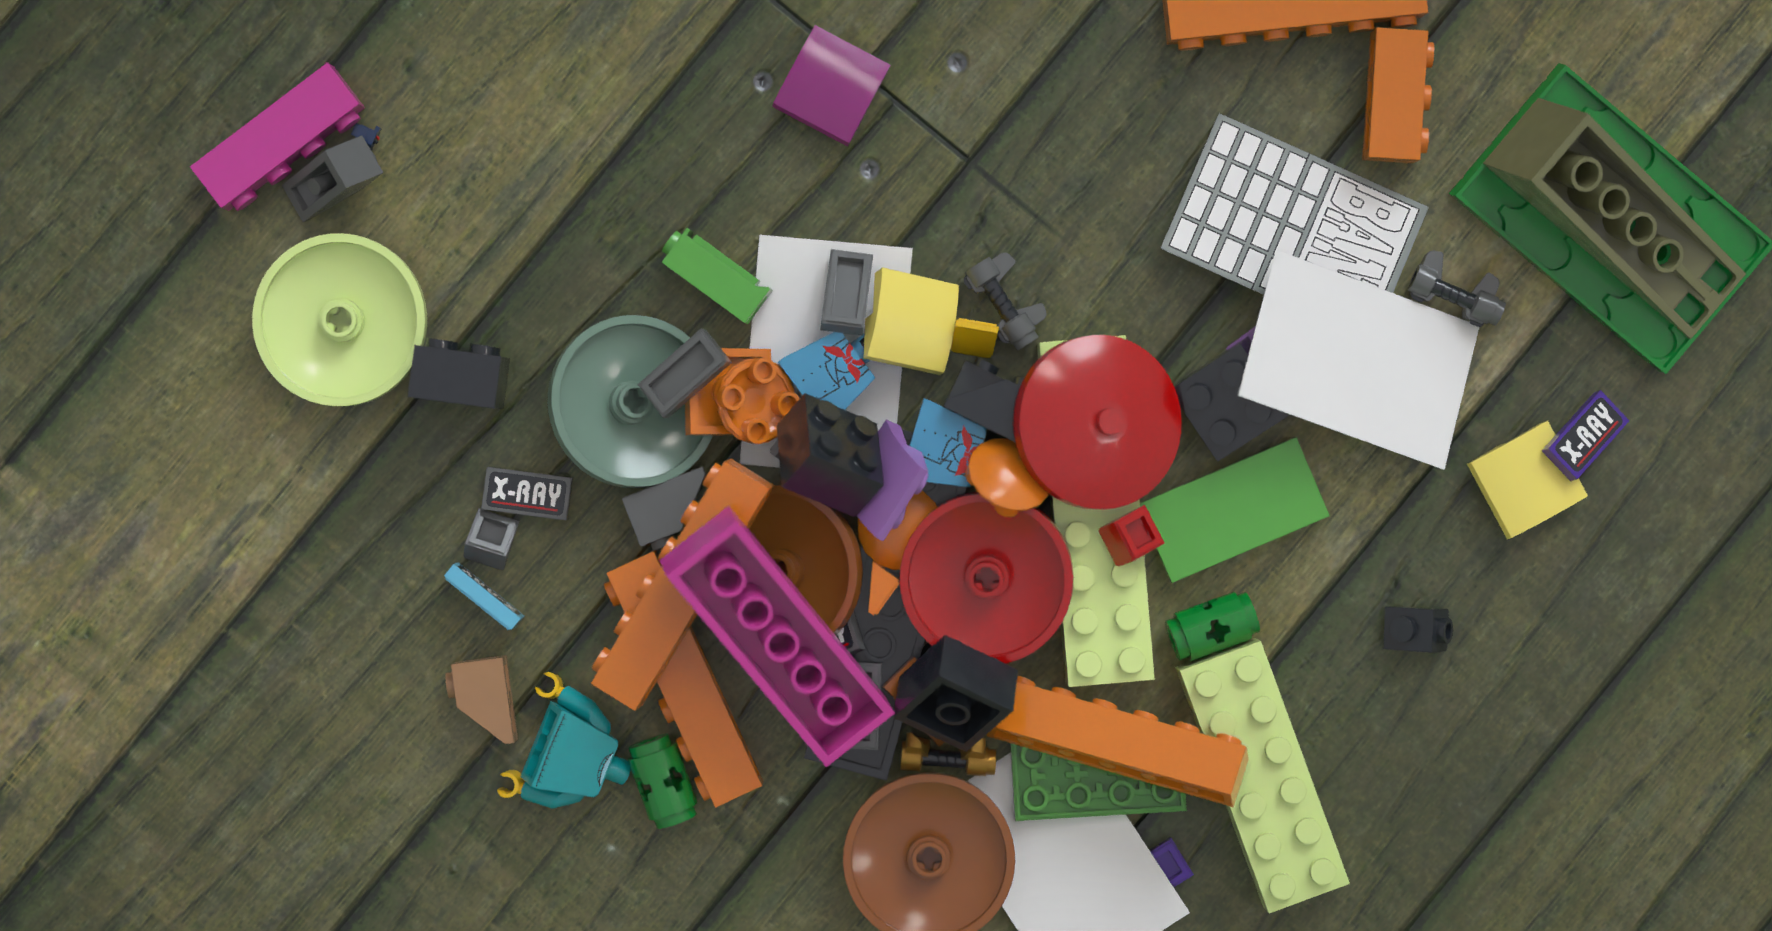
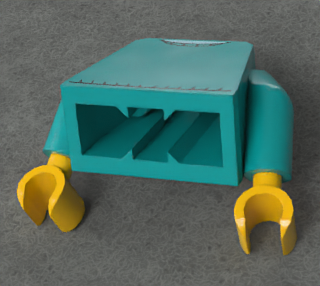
(569, 752)

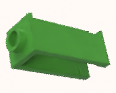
(715, 275)

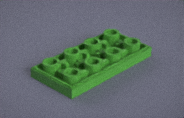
(1235, 509)
(1067, 789)

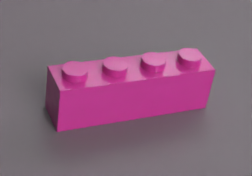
(278, 138)

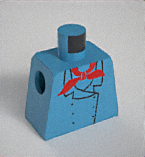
(830, 369)
(945, 443)

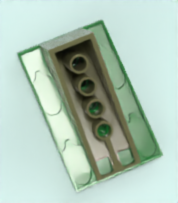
(1612, 218)

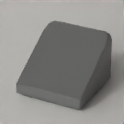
(490, 539)

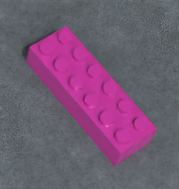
(776, 636)

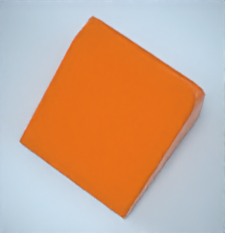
(881, 587)

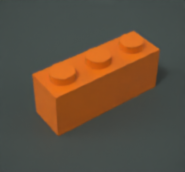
(1397, 95)

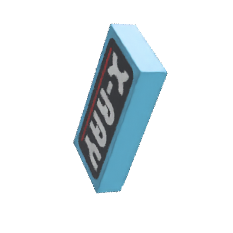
(483, 596)

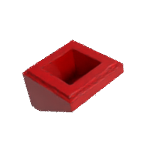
(1131, 536)

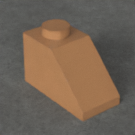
(485, 694)

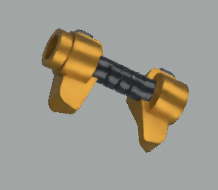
(976, 761)

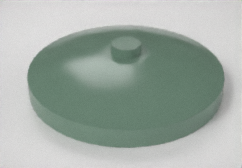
(606, 417)

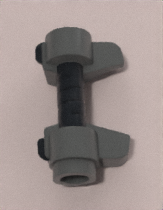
(1477, 306)
(1016, 325)

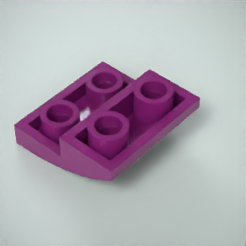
(831, 85)

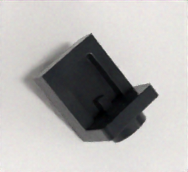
(1417, 629)

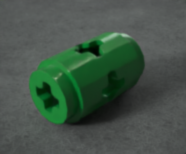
(1190, 626)
(671, 797)

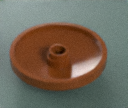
(814, 551)
(928, 855)

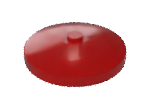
(1097, 422)
(987, 577)

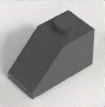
(332, 178)
(658, 509)

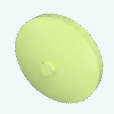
(339, 319)

